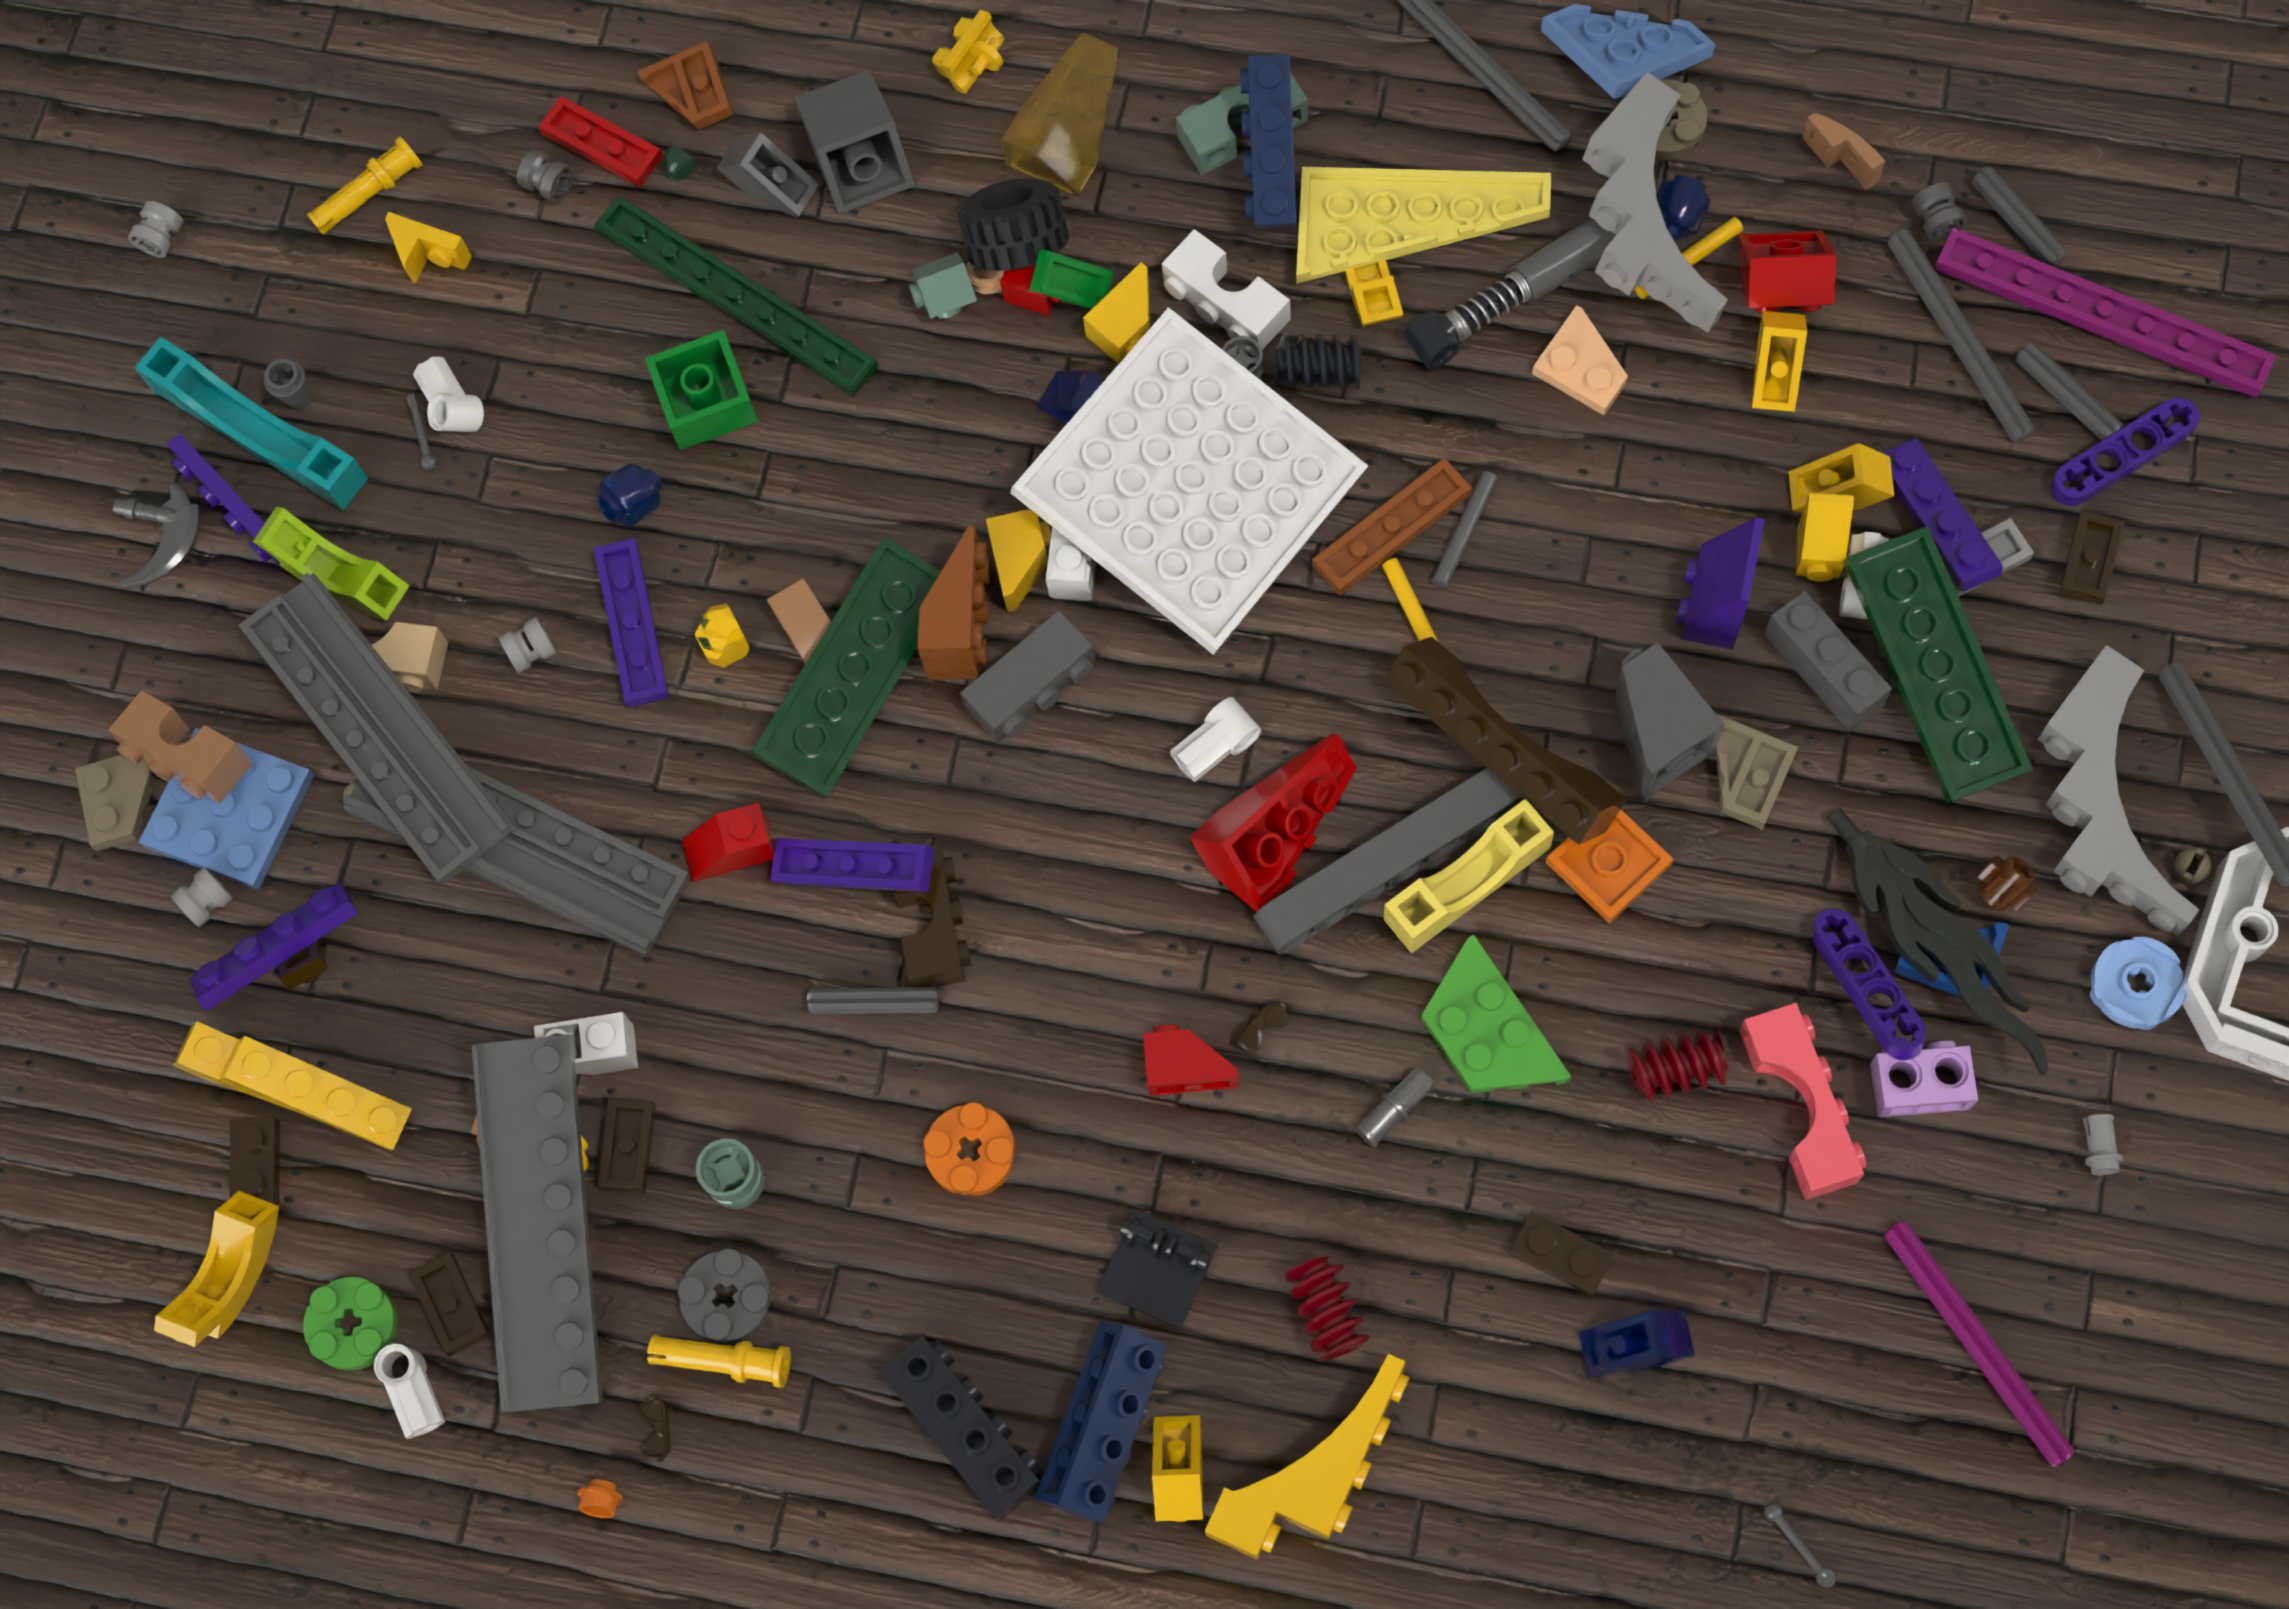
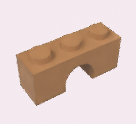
(204, 765)

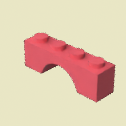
(1783, 1046)

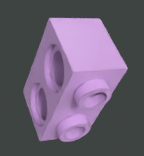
(1926, 1091)

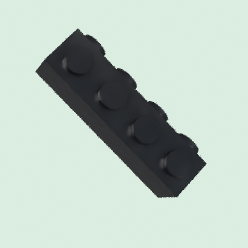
(961, 1428)

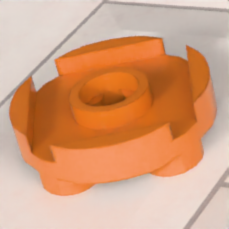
(968, 1176)

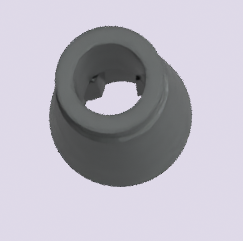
(288, 383)

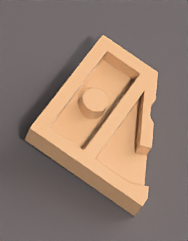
(1582, 364)

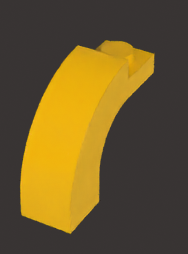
(232, 1265)

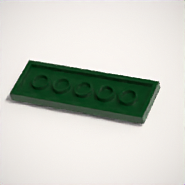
(1937, 665)
(849, 671)

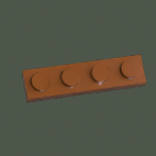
(1391, 526)

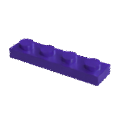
(218, 492)
(1936, 506)
(631, 623)
(852, 864)
(272, 946)

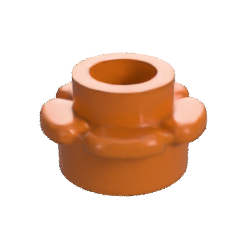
(599, 1499)

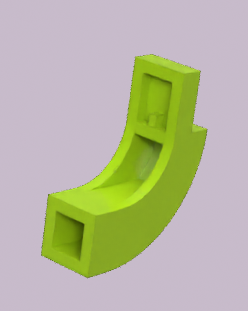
(350, 579)

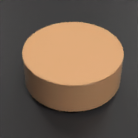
(984, 280)

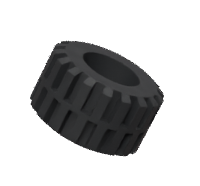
(1011, 223)

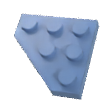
(1625, 46)

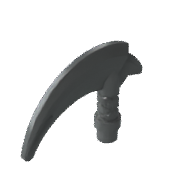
(180, 530)

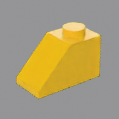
(1121, 315)
(1779, 360)
(1850, 471)
(1823, 536)
(1019, 552)
(1177, 1468)

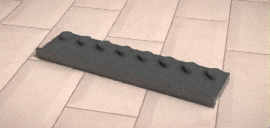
(377, 728)
(566, 867)
(536, 1223)

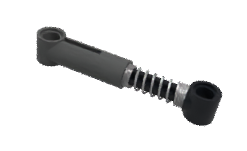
(1438, 336)

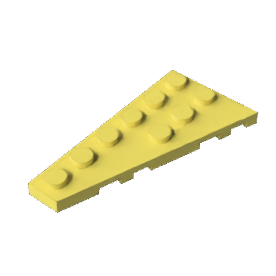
(1374, 213)

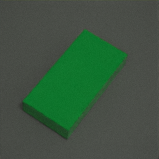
(1070, 279)

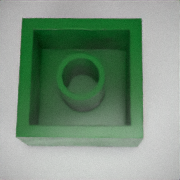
(701, 389)

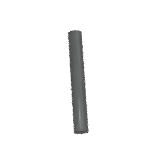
(1464, 529)

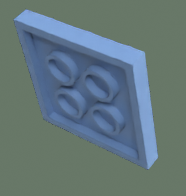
(242, 831)

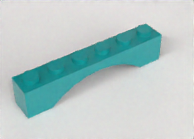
(286, 448)

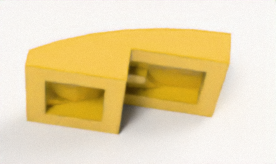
(1374, 293)

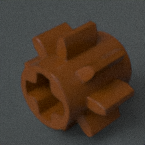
(2007, 883)

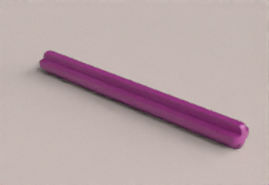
(1979, 1344)

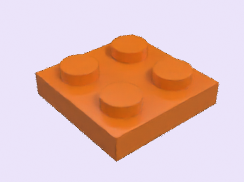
(1611, 867)

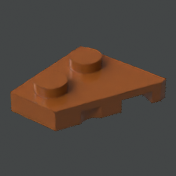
(691, 85)

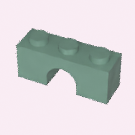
(1208, 127)

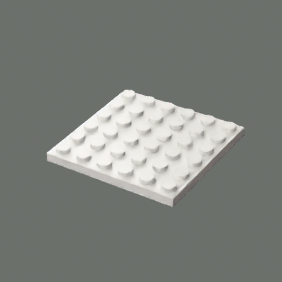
(1189, 480)

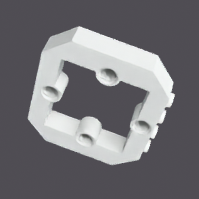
(2218, 961)

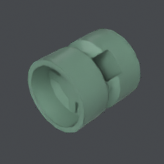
(730, 1173)

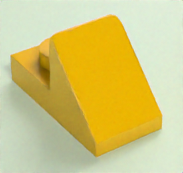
(421, 242)

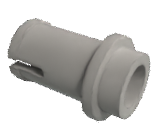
(2102, 1145)

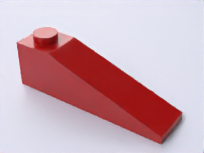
(1265, 829)

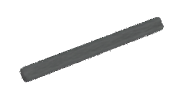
(1488, 72)
(1960, 335)
(2228, 769)

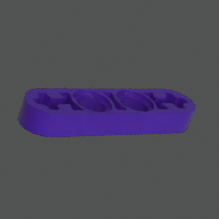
(2122, 448)
(1873, 981)

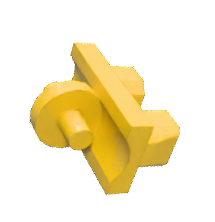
(972, 53)

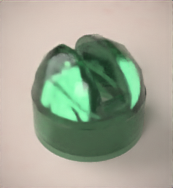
(678, 163)

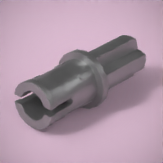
(1395, 1106)

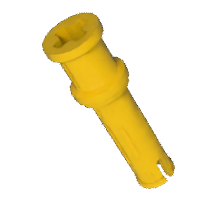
(379, 175)
(740, 1361)

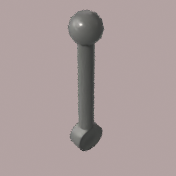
(427, 461)
(1824, 1577)

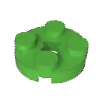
(327, 1309)

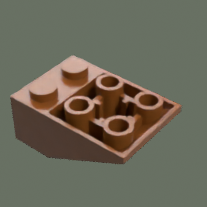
(955, 614)

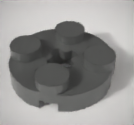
(700, 1289)

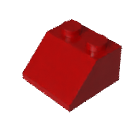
(1787, 270)

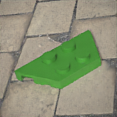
(1487, 1028)

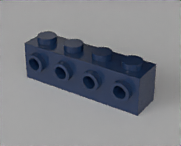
(1271, 134)
(1101, 1422)

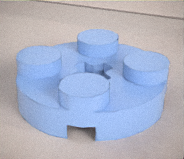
(2113, 991)

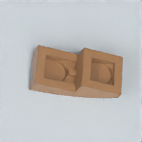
(1836, 142)
(800, 617)

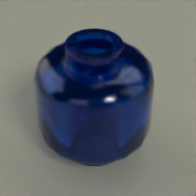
(1683, 205)
(629, 494)

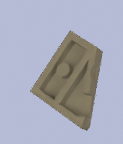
(1750, 771)
(113, 800)

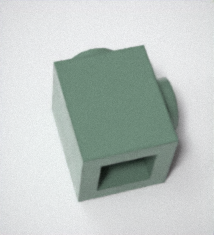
(942, 287)

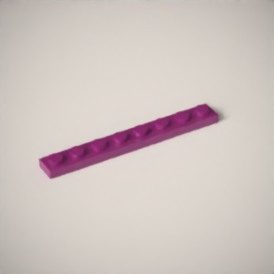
(2105, 312)

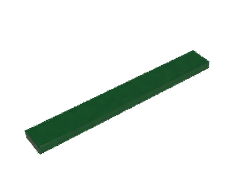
(736, 296)

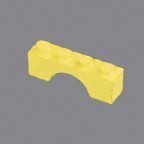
(1494, 859)

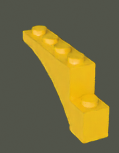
(291, 1084)
(1315, 1486)

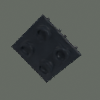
(1157, 1268)

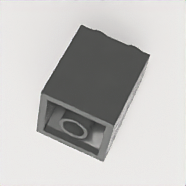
(854, 141)
(1662, 720)

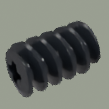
(1318, 361)

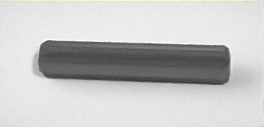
(2019, 216)
(2068, 391)
(872, 1000)

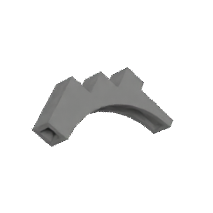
(1628, 207)
(2088, 797)

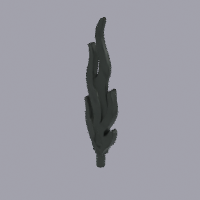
(1916, 921)

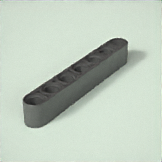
(1385, 861)

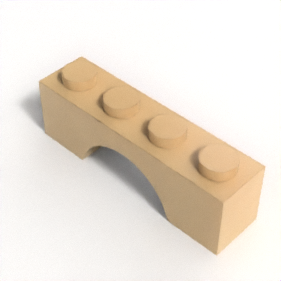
(414, 654)

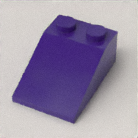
(1720, 586)

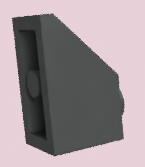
(767, 173)

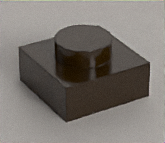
(303, 966)

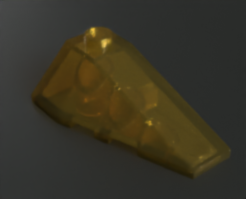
(1064, 117)

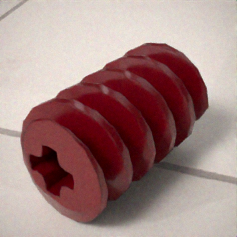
(1678, 1065)
(1326, 1308)

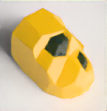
(721, 636)

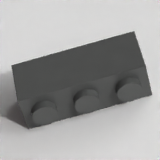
(1827, 661)
(1029, 677)

